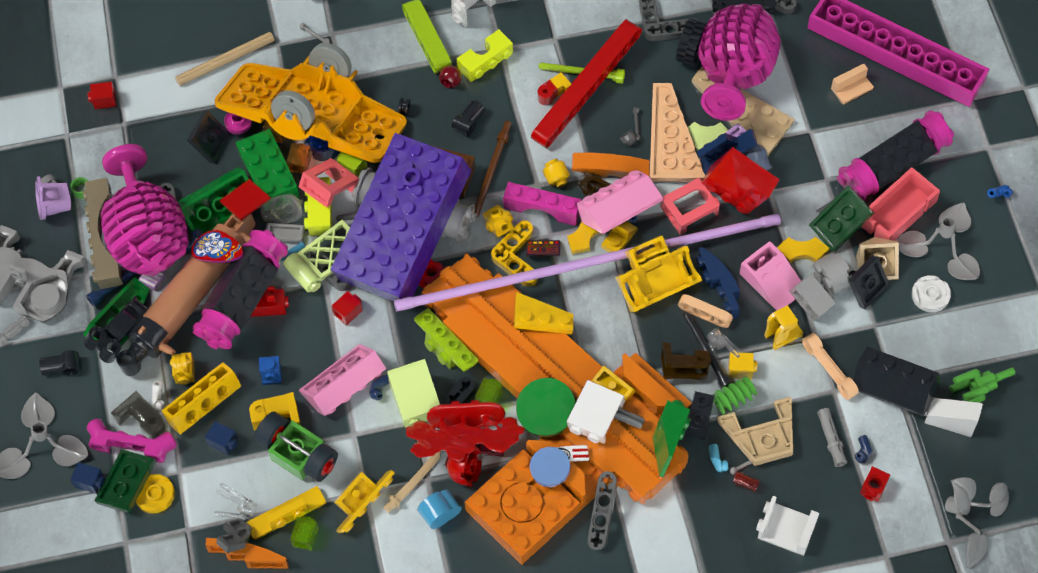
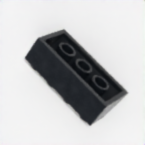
(896, 381)

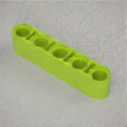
(426, 35)

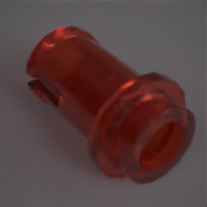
(746, 481)

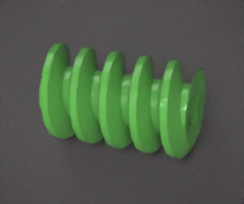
(733, 394)

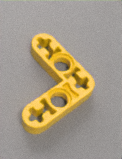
(509, 254)

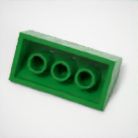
(203, 207)

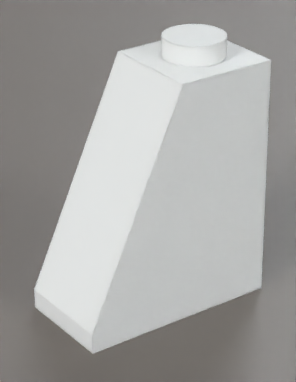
(954, 415)

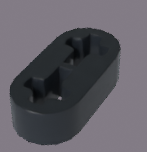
(457, 391)

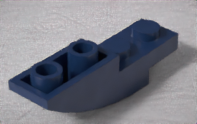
(719, 277)

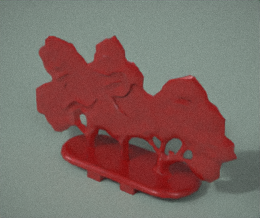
(462, 430)

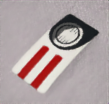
(576, 453)

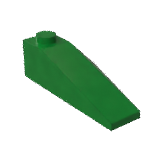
(132, 289)

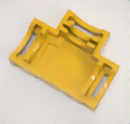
(656, 273)

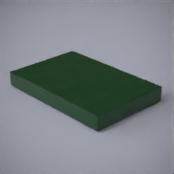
(841, 218)
(125, 481)

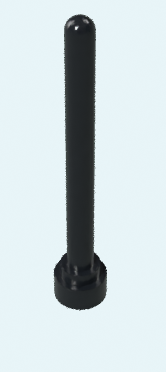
(723, 379)

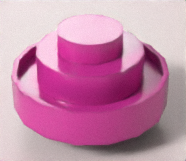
(237, 124)

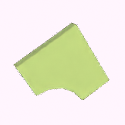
(702, 134)

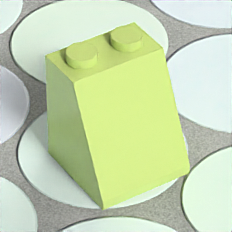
(413, 391)

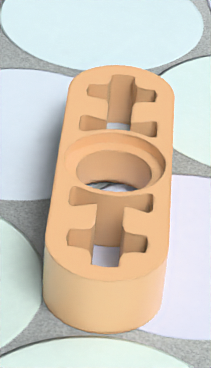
(705, 311)

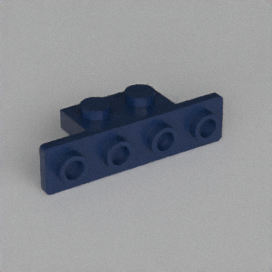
(723, 143)

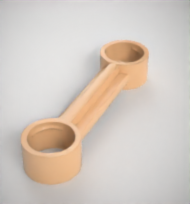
(844, 384)

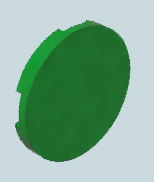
(545, 407)

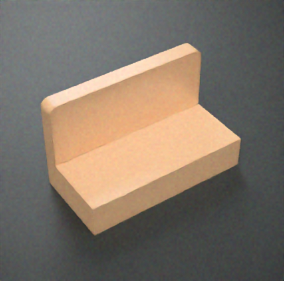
(852, 84)

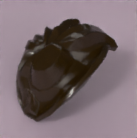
(592, 183)

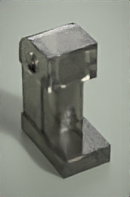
(148, 418)

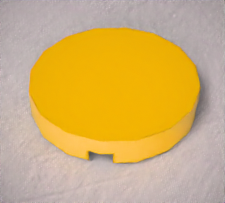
(156, 494)

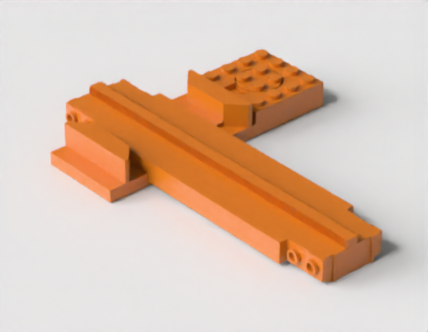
(526, 511)

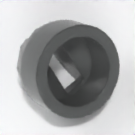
(628, 138)

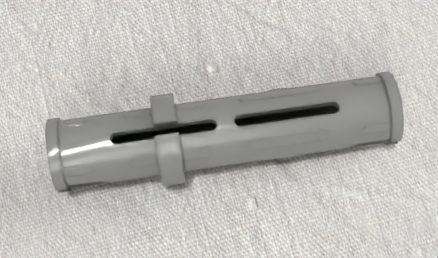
(834, 444)

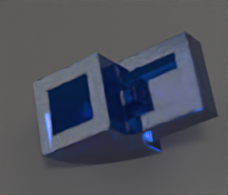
(320, 149)

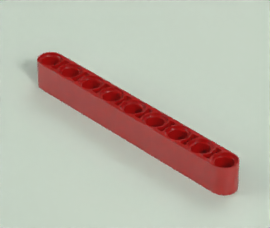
(586, 83)

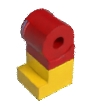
(552, 89)

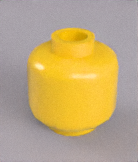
(556, 173)

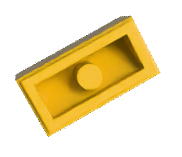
(611, 381)

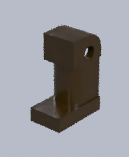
(684, 365)

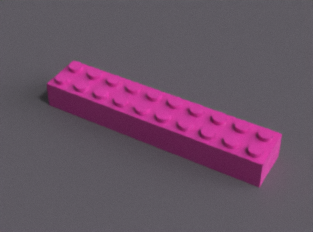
(899, 49)

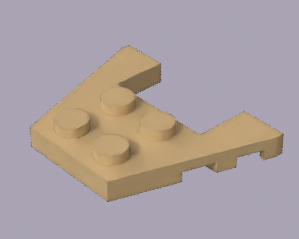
(764, 441)

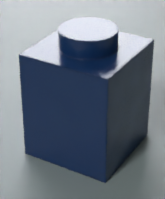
(221, 438)
(87, 478)

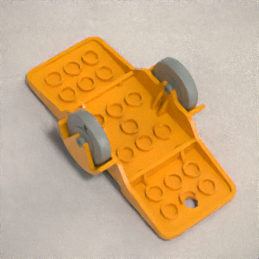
(314, 101)

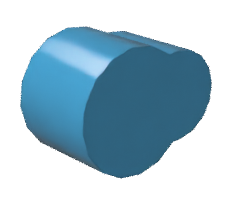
(439, 508)

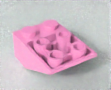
(770, 275)

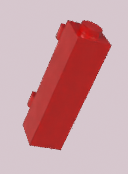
(272, 303)

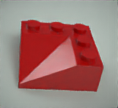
(740, 181)

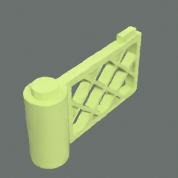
(303, 269)

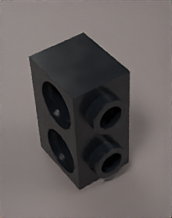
(700, 415)

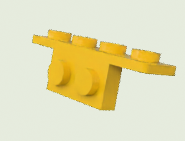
(357, 497)
(286, 512)

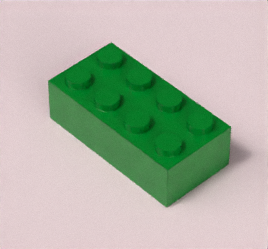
(266, 164)

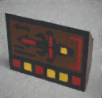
(542, 248)

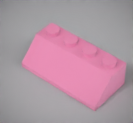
(619, 202)
(343, 379)

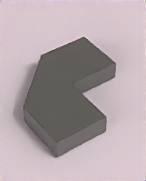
(237, 536)

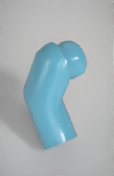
(715, 458)

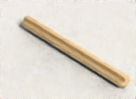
(224, 58)

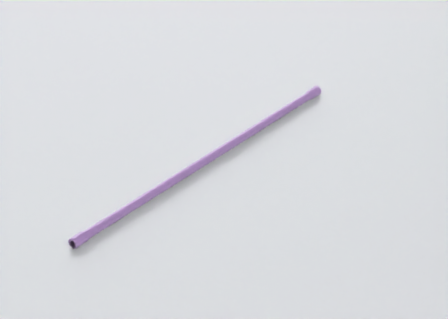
(411, 302)

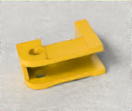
(784, 326)
(282, 404)

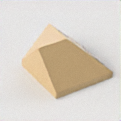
(885, 250)

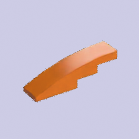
(608, 164)
(252, 555)

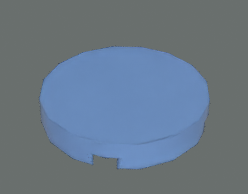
(550, 466)

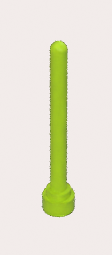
(617, 75)

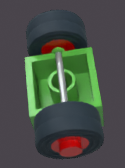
(295, 448)

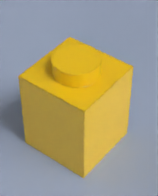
(742, 366)

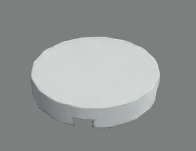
(931, 294)

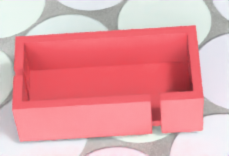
(901, 205)

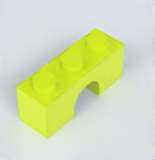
(475, 65)

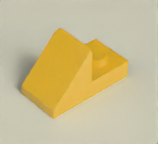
(619, 237)

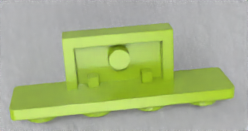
(444, 343)

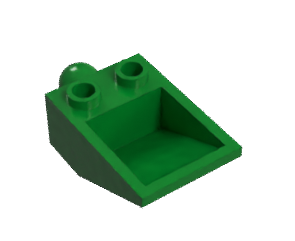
(668, 431)

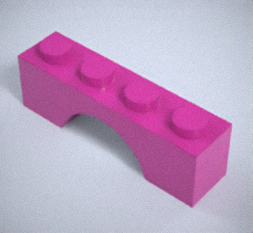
(561, 207)

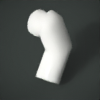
(156, 398)

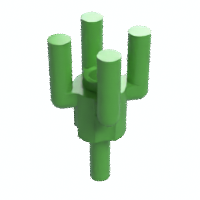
(978, 383)

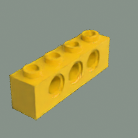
(201, 398)

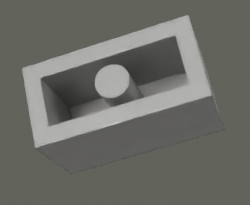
(812, 296)

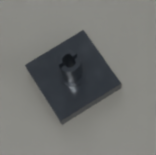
(208, 136)
(868, 281)

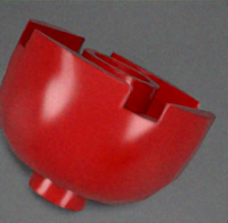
(466, 470)

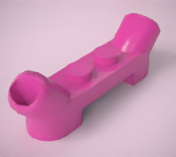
(102, 440)

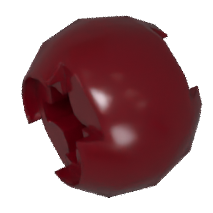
(450, 76)

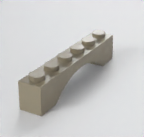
(107, 270)

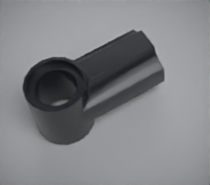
(466, 122)
(65, 363)

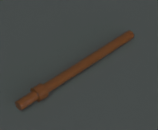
(502, 139)

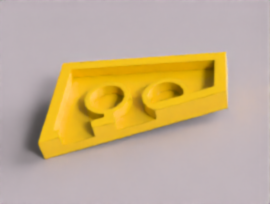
(539, 316)

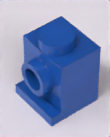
(270, 370)

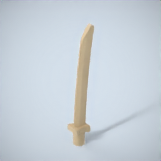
(394, 501)

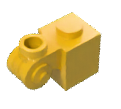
(183, 368)

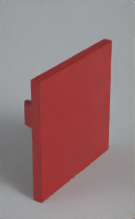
(245, 199)

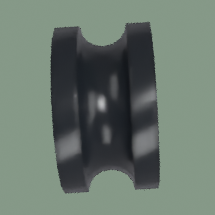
(404, 106)

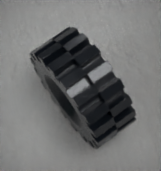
(689, 42)

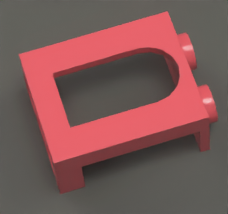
(319, 189)
(681, 221)

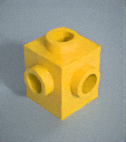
(498, 221)

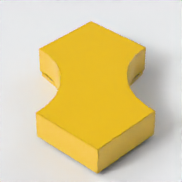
(580, 239)
(811, 249)

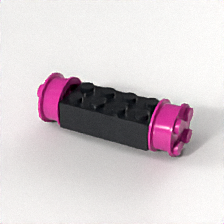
(897, 155)
(240, 290)

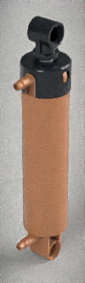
(177, 302)

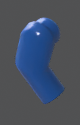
(999, 191)

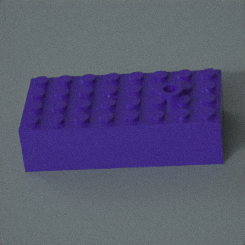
(401, 219)

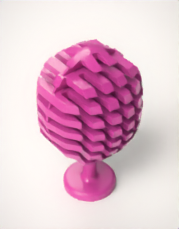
(737, 54)
(141, 220)

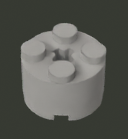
(832, 272)

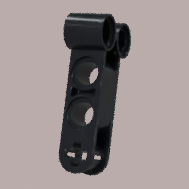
(114, 331)

